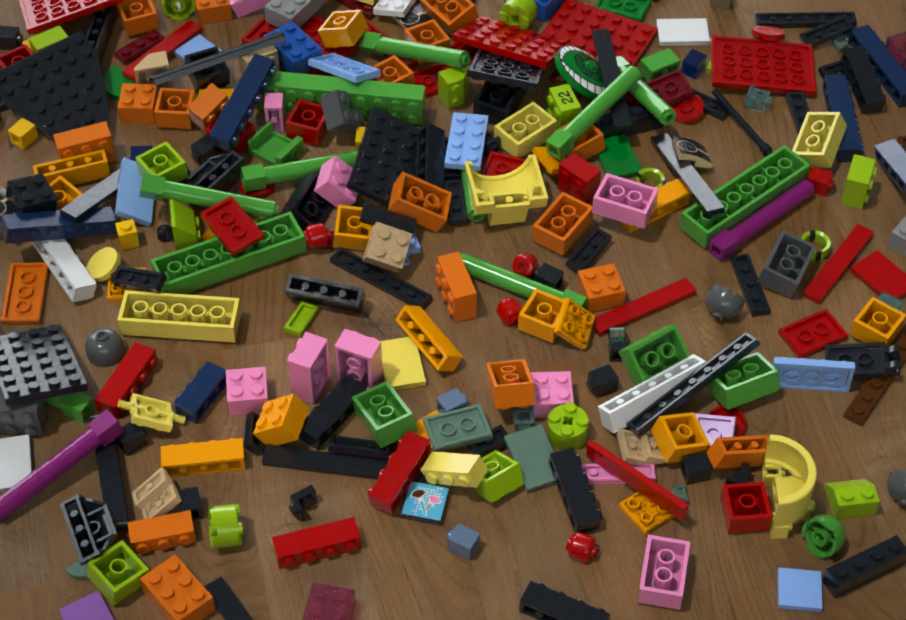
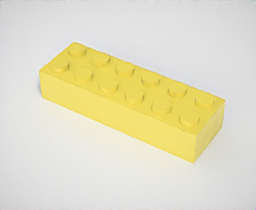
(179, 316)

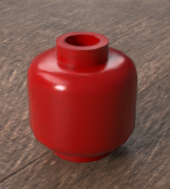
(317, 235)
(525, 264)
(508, 311)
(582, 547)

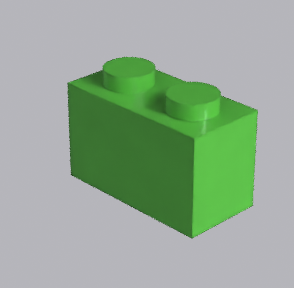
(659, 64)

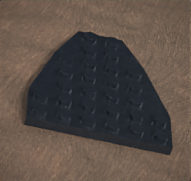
(57, 87)

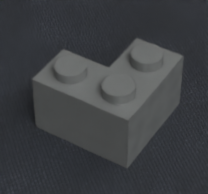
(338, 114)

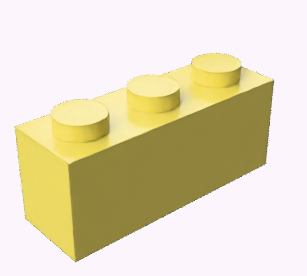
(454, 469)

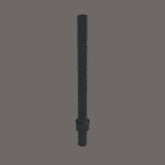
(764, 147)

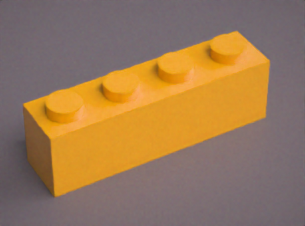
(77, 168)
(670, 198)
(429, 338)
(203, 457)

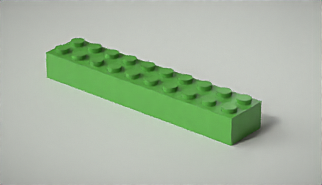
(397, 99)

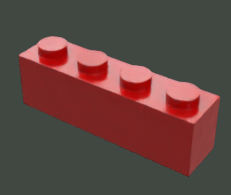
(126, 379)
(399, 472)
(316, 543)

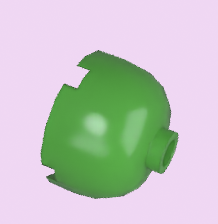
(824, 535)

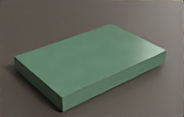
(457, 428)
(532, 452)

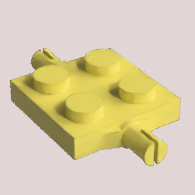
(151, 412)

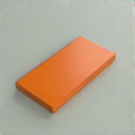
(25, 294)

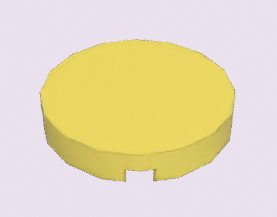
(103, 264)

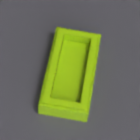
(301, 319)

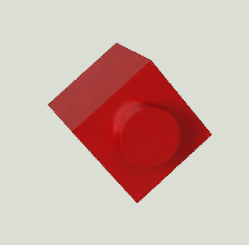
(821, 180)

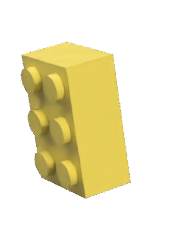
(525, 130)
(820, 138)

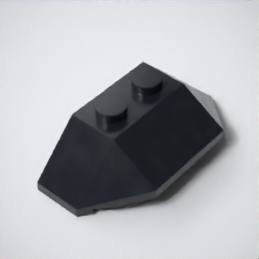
(217, 173)
(89, 526)

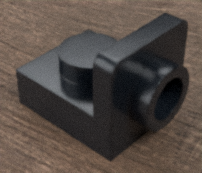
(491, 144)
(741, 476)
(302, 499)

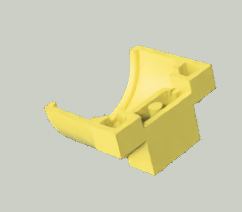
(508, 195)
(790, 493)

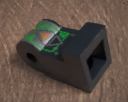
(616, 342)

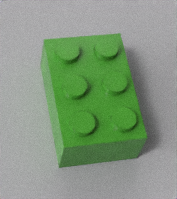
(654, 353)
(745, 381)
(384, 414)

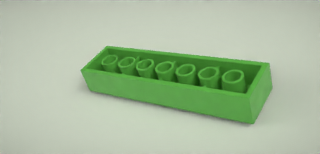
(746, 194)
(212, 262)

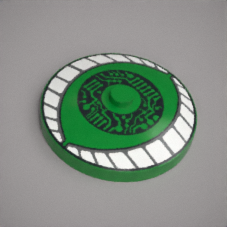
(580, 71)

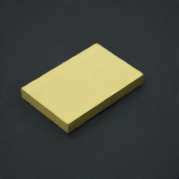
(402, 363)

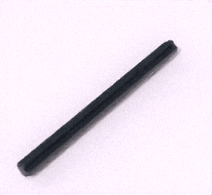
(218, 58)

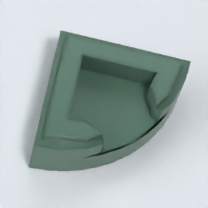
(840, 43)
(680, 491)
(77, 571)

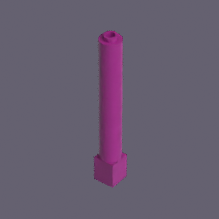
(727, 242)
(101, 431)

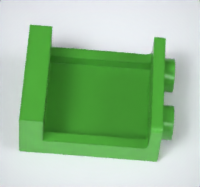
(274, 147)

